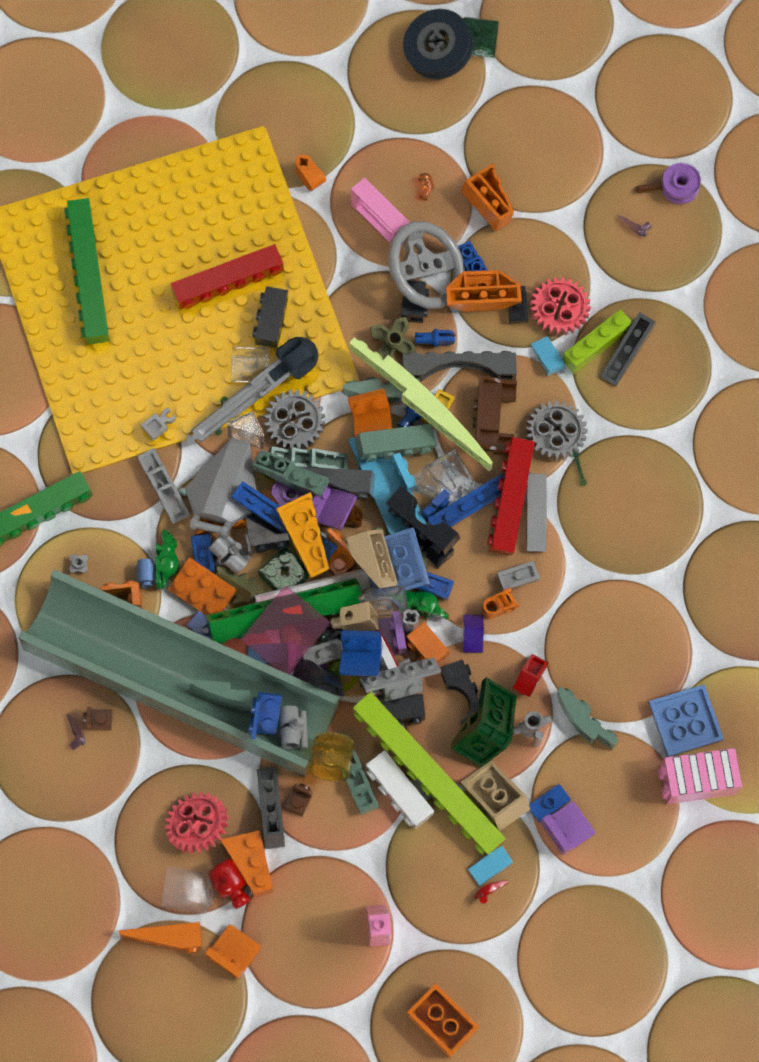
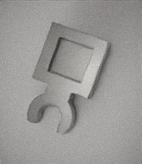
(156, 425)

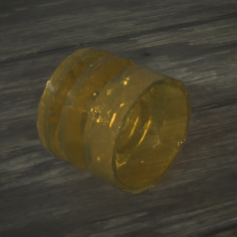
(331, 756)

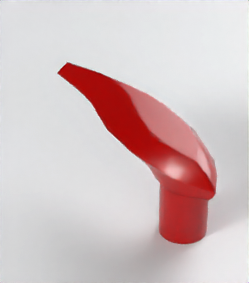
(487, 890)

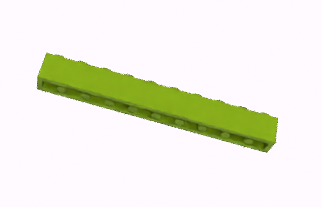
(428, 773)

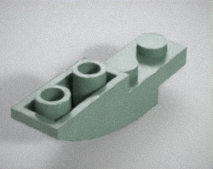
(371, 384)
(289, 474)
(578, 715)

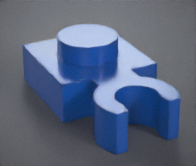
(439, 502)

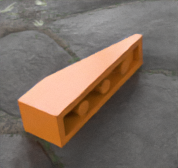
(179, 936)

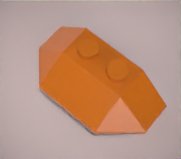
(483, 291)

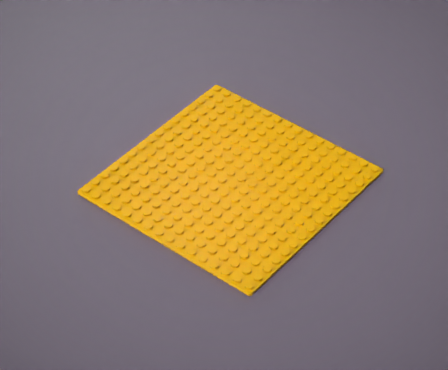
(149, 231)

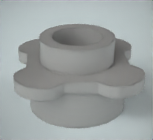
(82, 568)

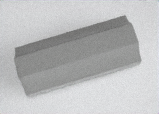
(410, 621)

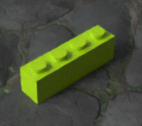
(597, 341)

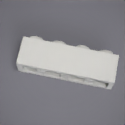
(399, 789)

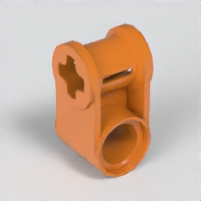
(311, 174)
(503, 603)

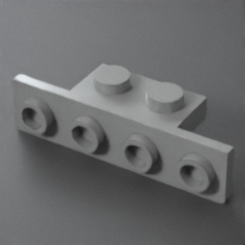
(401, 680)

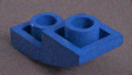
(471, 260)

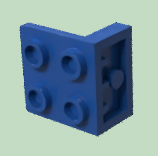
(361, 653)
(266, 710)

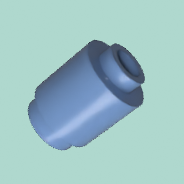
(146, 573)

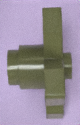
(397, 331)

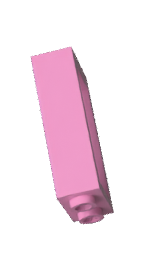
(377, 209)

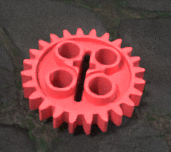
(576, 311)
(196, 822)

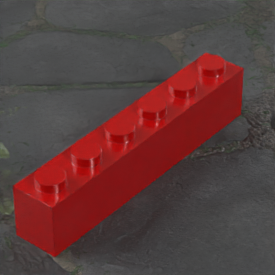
(227, 276)
(511, 496)

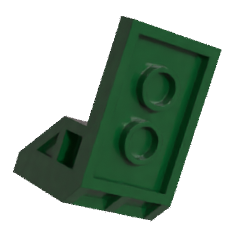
(488, 728)

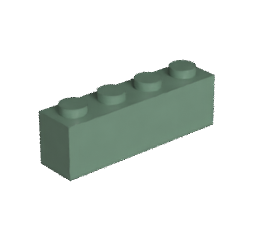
(401, 440)

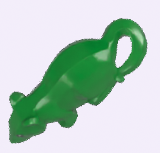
(167, 561)
(425, 604)

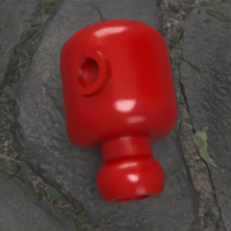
(229, 882)

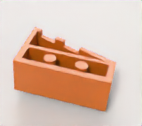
(488, 197)
(251, 861)

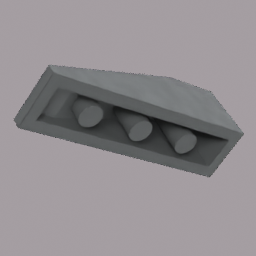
(628, 348)
(349, 480)
(270, 808)

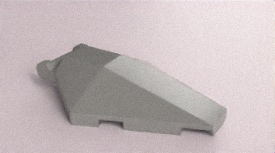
(216, 483)

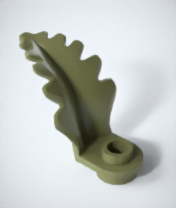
(245, 588)

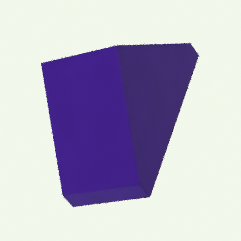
(473, 633)

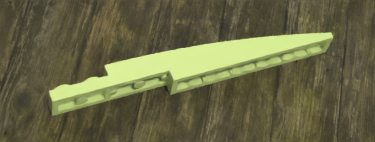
(422, 401)

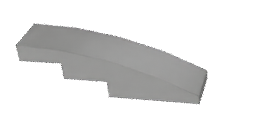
(163, 486)
(536, 512)

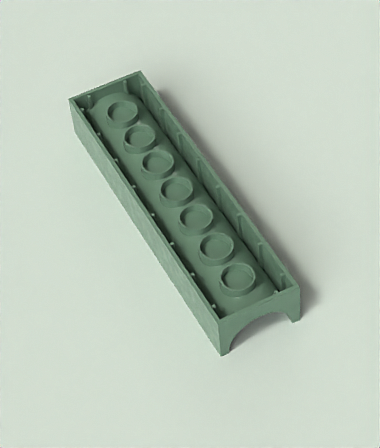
(157, 661)

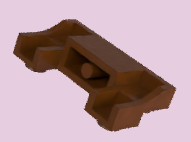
(488, 410)

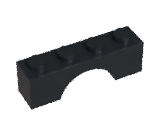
(440, 535)
(457, 678)

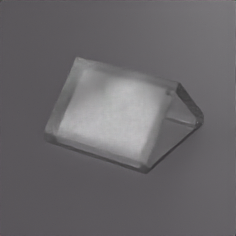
(248, 362)
(247, 429)
(386, 599)

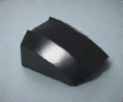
(319, 677)

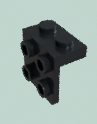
(264, 536)

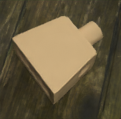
(357, 618)

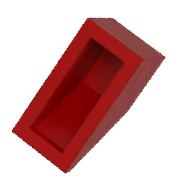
(530, 675)

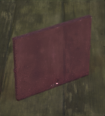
(285, 630)

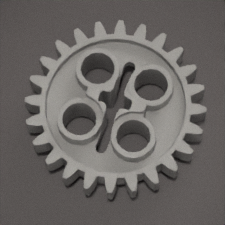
(287, 404)
(569, 419)

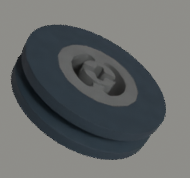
(432, 28)

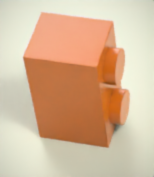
(426, 644)

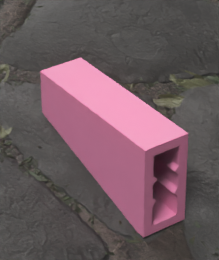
(378, 925)

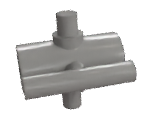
(229, 553)
(293, 728)
(530, 731)

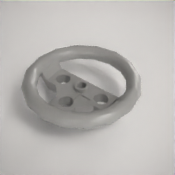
(421, 264)

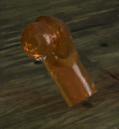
(428, 184)

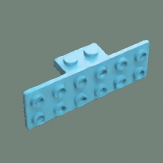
(388, 478)

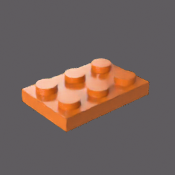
(202, 588)

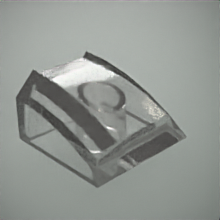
(451, 474)
(186, 890)

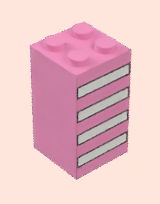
(700, 776)

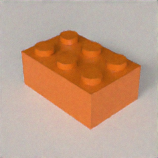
(442, 1020)

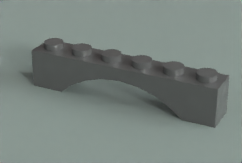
(497, 365)

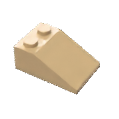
(372, 555)
(496, 795)

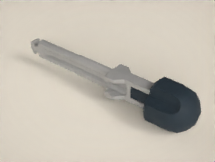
(295, 358)

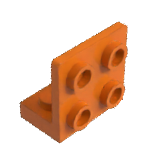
(370, 411)
(341, 560)
(128, 590)
(233, 951)

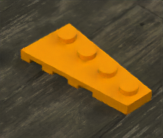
(302, 527)

